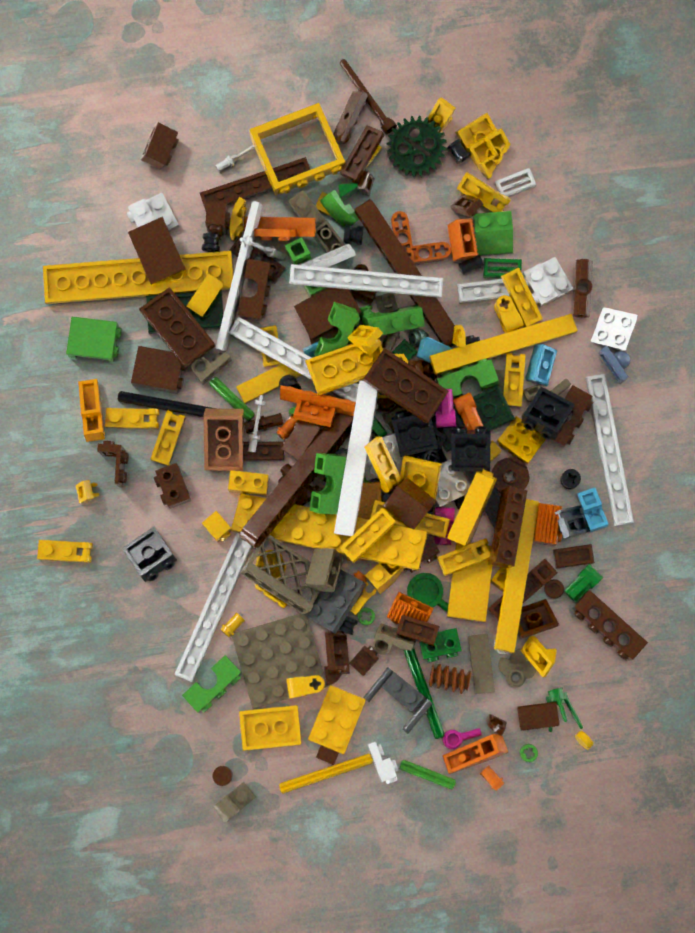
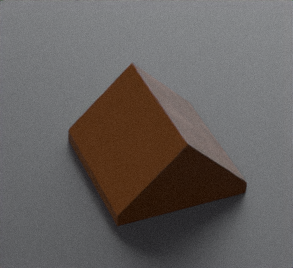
(409, 503)
(536, 619)

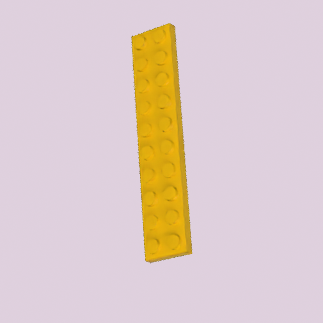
(128, 278)
(310, 529)

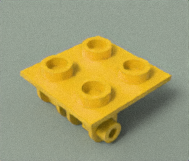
(521, 440)

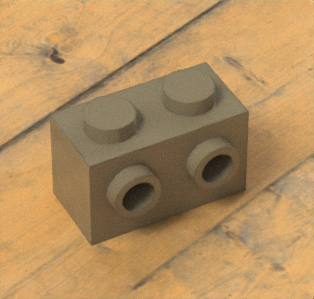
(324, 569)

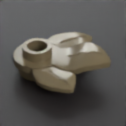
(516, 665)

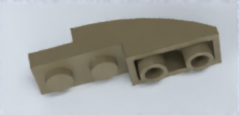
(325, 234)

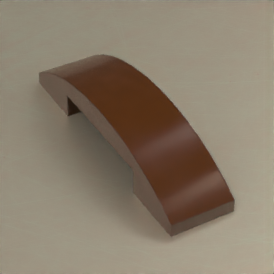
(535, 580)

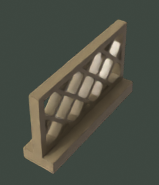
(273, 584)

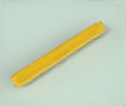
(325, 773)

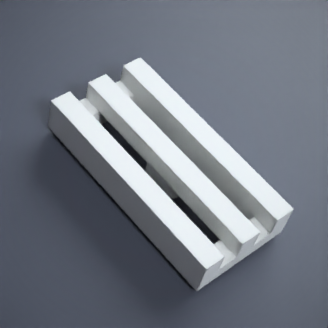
(498, 183)

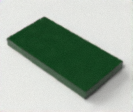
(211, 319)
(490, 410)

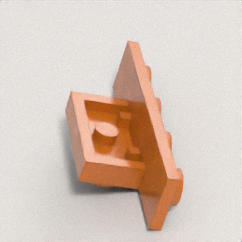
(284, 227)
(316, 408)

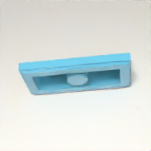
(430, 347)
(541, 364)

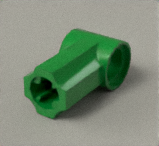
(586, 580)

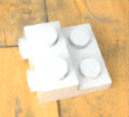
(150, 210)
(547, 282)
(386, 767)

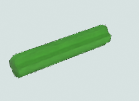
(231, 398)
(427, 774)

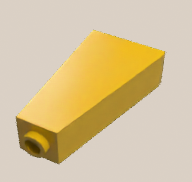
(472, 508)

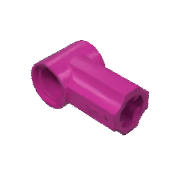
(445, 413)
(445, 512)

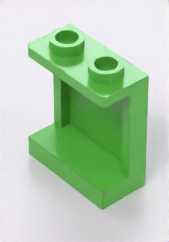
(93, 339)

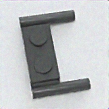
(403, 693)

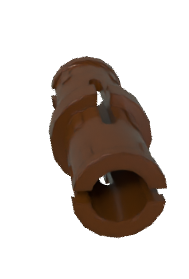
(264, 422)

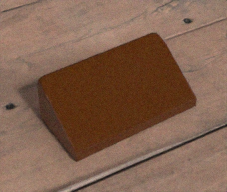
(538, 716)

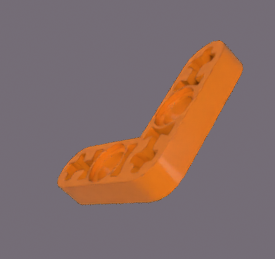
(413, 251)

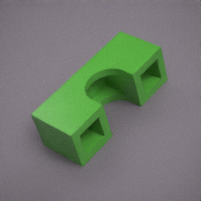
(298, 254)
(345, 319)
(401, 320)
(483, 373)
(333, 468)
(226, 674)

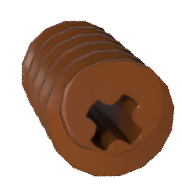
(449, 678)

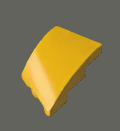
(484, 143)

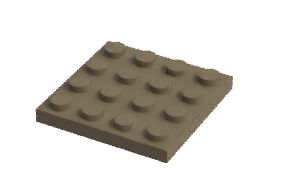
(275, 653)

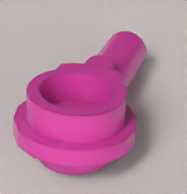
(453, 738)

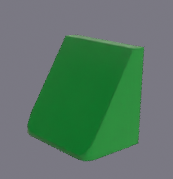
(347, 190)

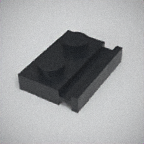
(572, 522)

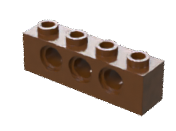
(508, 527)
(620, 627)

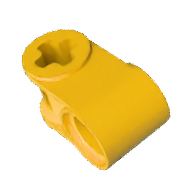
(509, 316)
(302, 685)

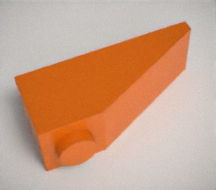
(475, 753)

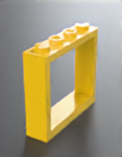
(284, 123)

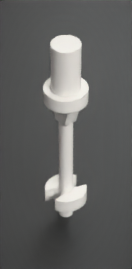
(230, 160)
(271, 251)
(254, 438)

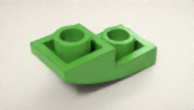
(336, 208)

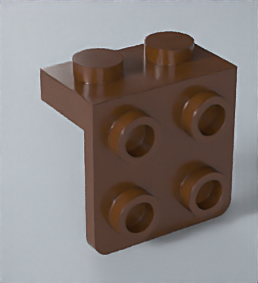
(111, 449)

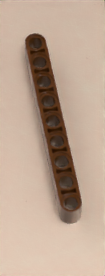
(402, 264)
(295, 482)

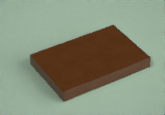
(156, 250)
(316, 309)

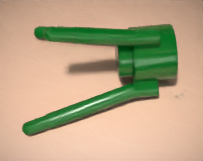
(558, 696)

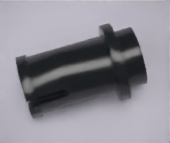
(471, 264)

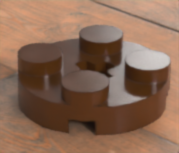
(509, 465)

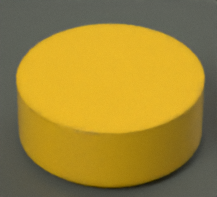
(584, 740)

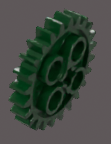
(406, 160)

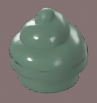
(416, 336)

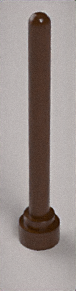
(386, 123)

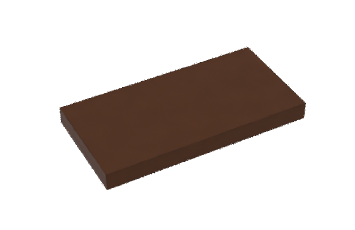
(177, 327)
(405, 385)

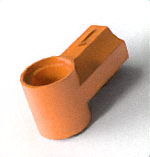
(466, 408)

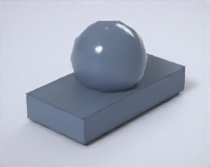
(616, 363)

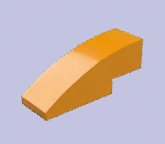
(91, 410)

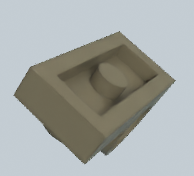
(211, 369)
(388, 634)
(234, 802)

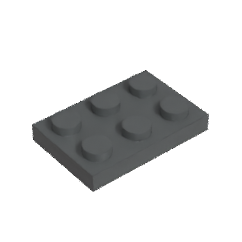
(333, 607)

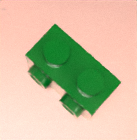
(446, 644)

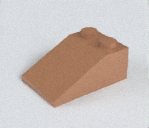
(223, 439)

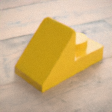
(441, 113)
(366, 338)
(539, 656)

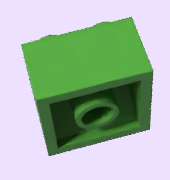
(493, 233)

